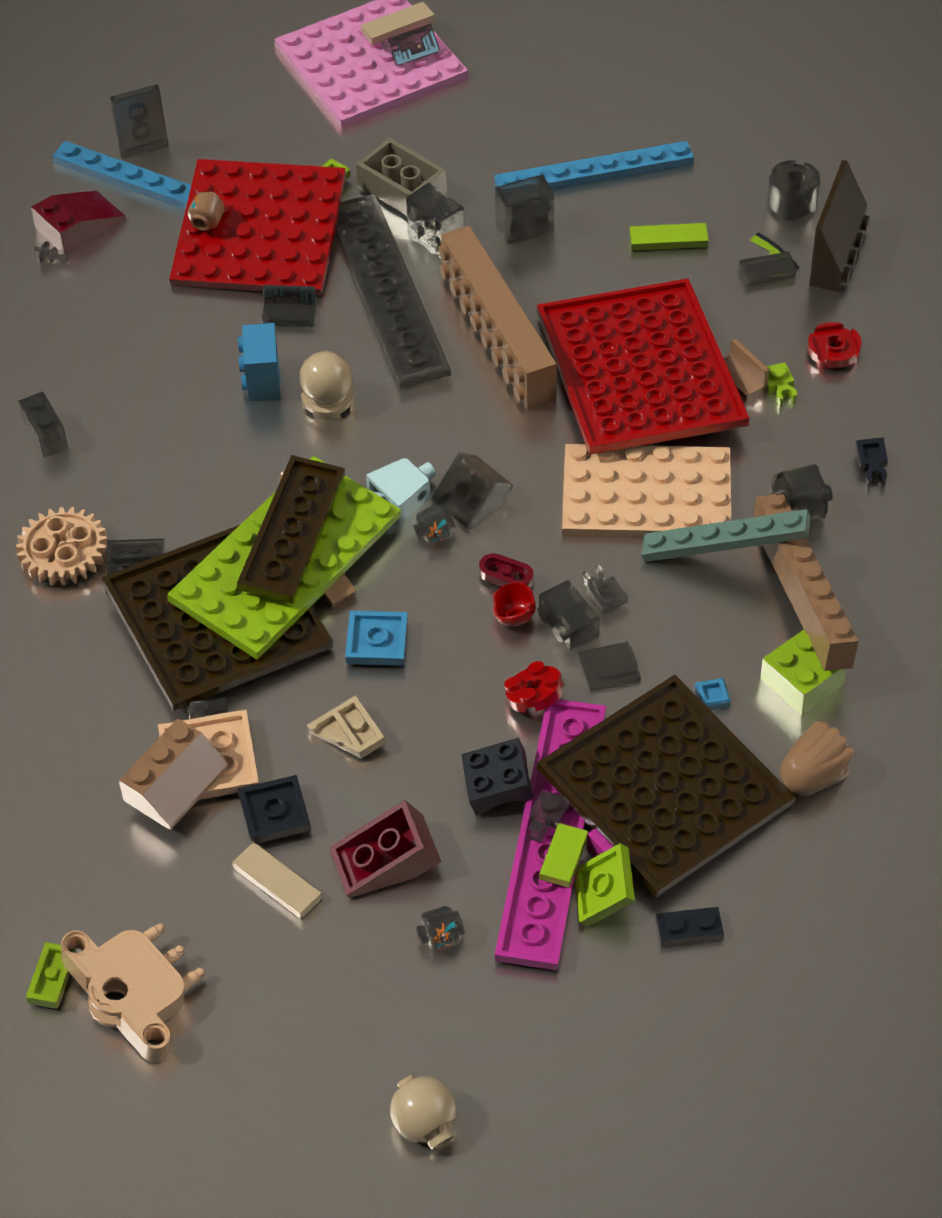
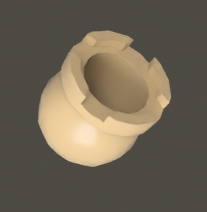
(326, 385)

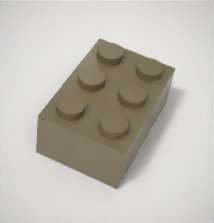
(396, 172)

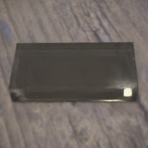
(767, 268)

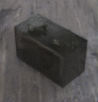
(43, 424)
(568, 615)

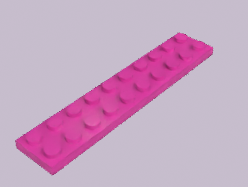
(534, 908)

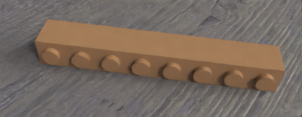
(810, 593)

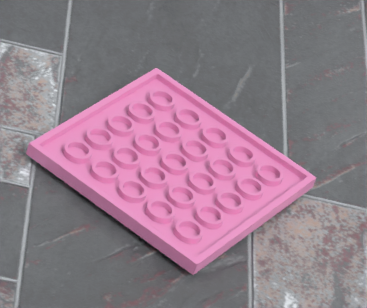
(359, 77)

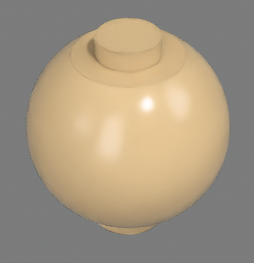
(423, 1110)

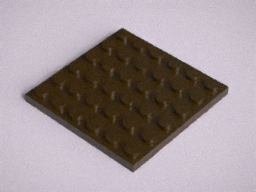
(181, 651)
(666, 784)

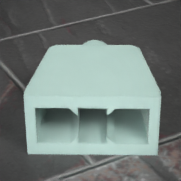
(402, 485)

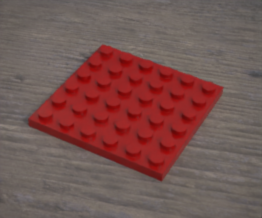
(272, 229)

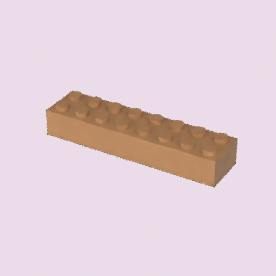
(498, 318)

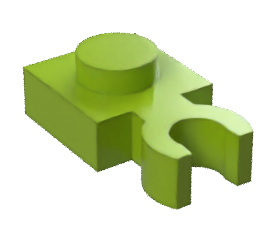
(781, 382)

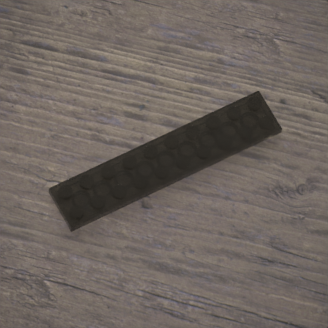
(389, 293)

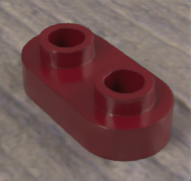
(507, 570)

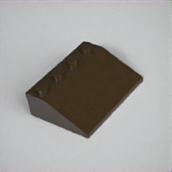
(839, 232)

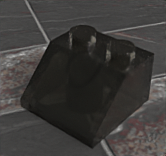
(471, 490)

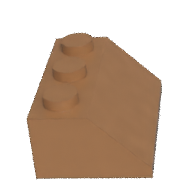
(172, 774)

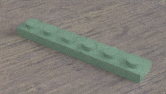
(726, 535)

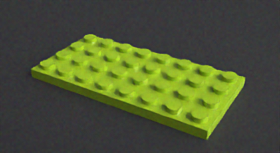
(258, 621)

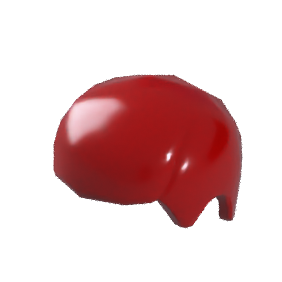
(513, 604)

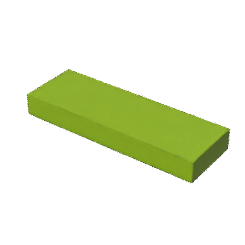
(668, 236)

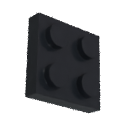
(274, 809)

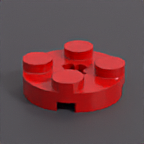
(834, 357)
(522, 691)

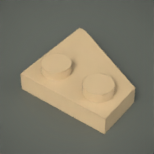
(349, 728)

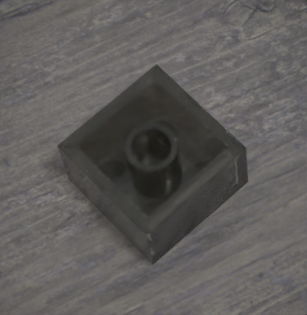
(524, 209)
(432, 214)

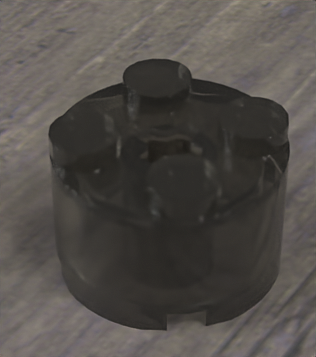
(793, 189)
(804, 490)

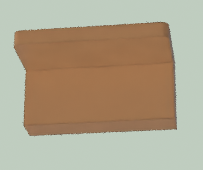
(746, 371)

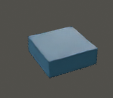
(713, 693)

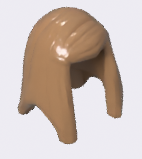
(816, 760)

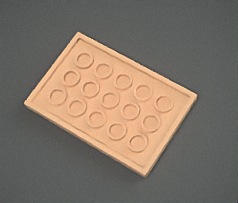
(644, 489)

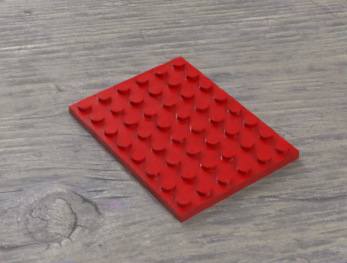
(641, 366)

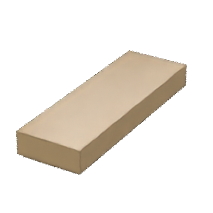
(397, 23)
(277, 880)

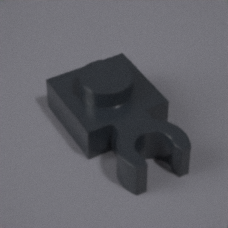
(873, 457)

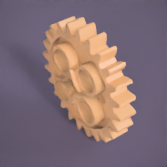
(62, 545)

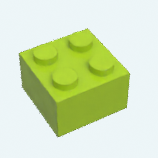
(798, 675)

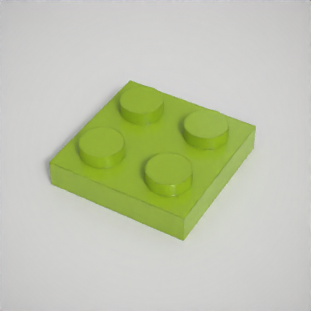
(604, 885)

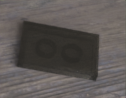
(139, 121)

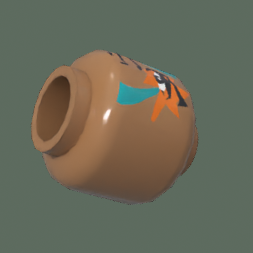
(206, 211)

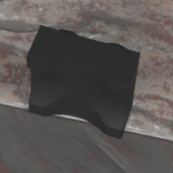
(496, 775)

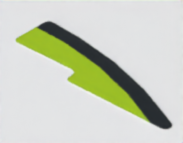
(768, 244)

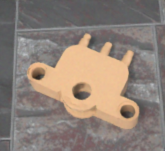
(138, 971)

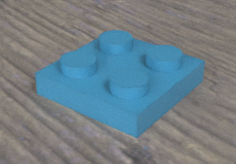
(376, 638)

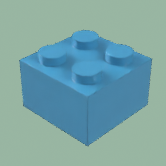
(259, 362)

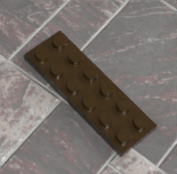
(291, 529)

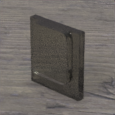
(609, 666)

